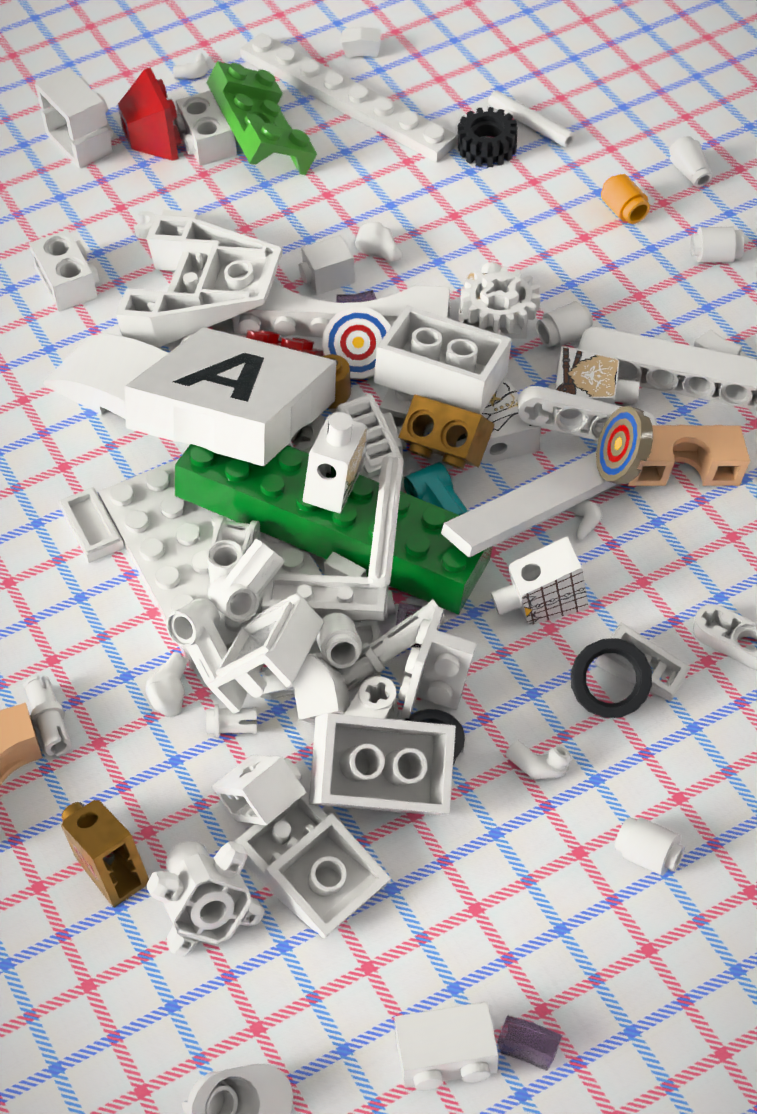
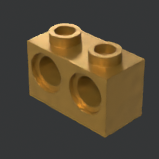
(449, 425)

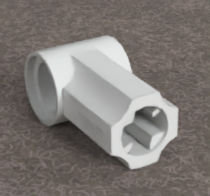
(247, 581)
(196, 629)

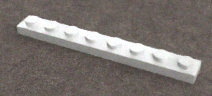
(349, 97)

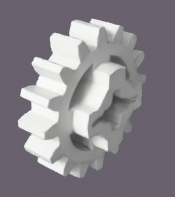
(500, 299)

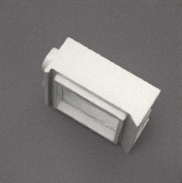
(273, 637)

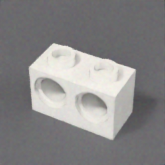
(204, 128)
(64, 269)

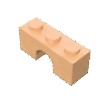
(712, 450)

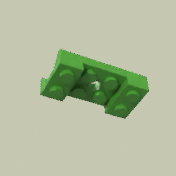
(253, 113)

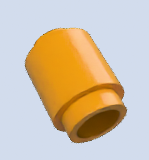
(625, 199)

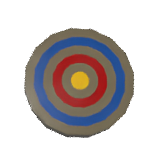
(623, 445)

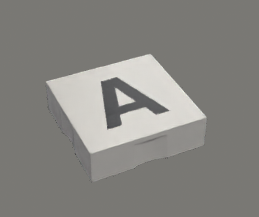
(230, 395)

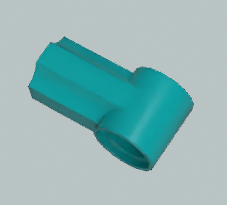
(434, 486)

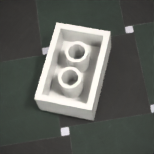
(442, 360)
(382, 764)

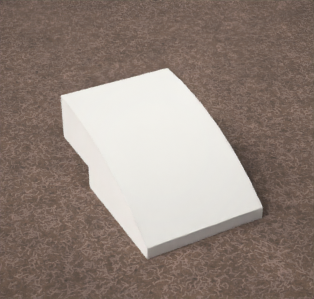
(101, 369)
(313, 865)

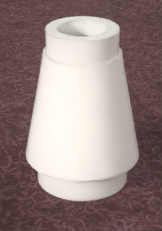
(690, 160)

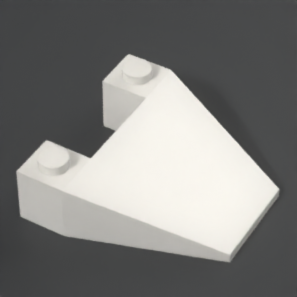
(213, 280)

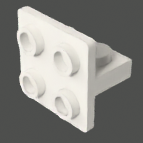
(437, 667)

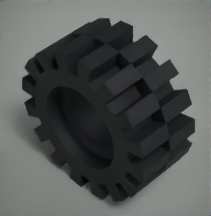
(487, 150)

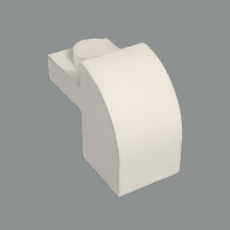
(316, 688)

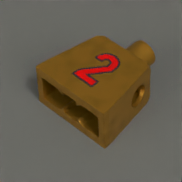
(95, 834)

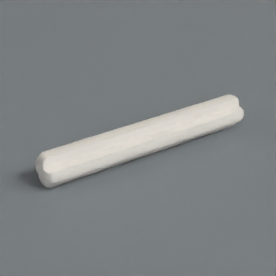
(385, 522)

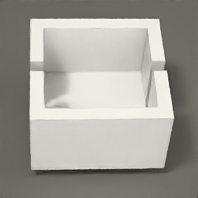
(77, 117)

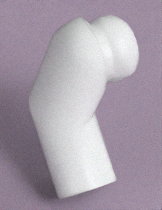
(539, 766)

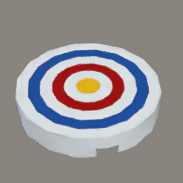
(355, 336)

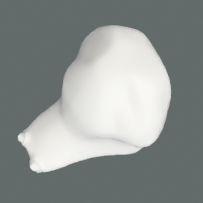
(377, 241)
(165, 686)

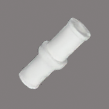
(47, 715)

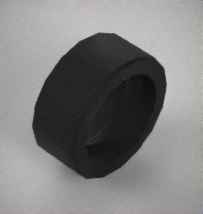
(639, 663)

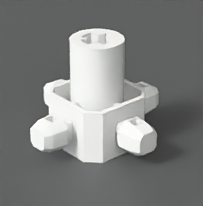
(204, 895)

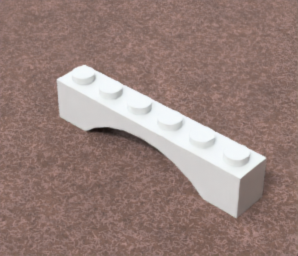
(307, 317)

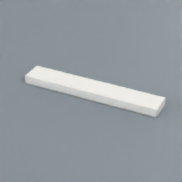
(525, 506)

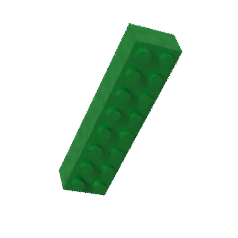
(243, 491)

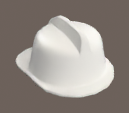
(241, 1091)

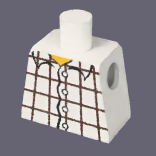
(544, 584)

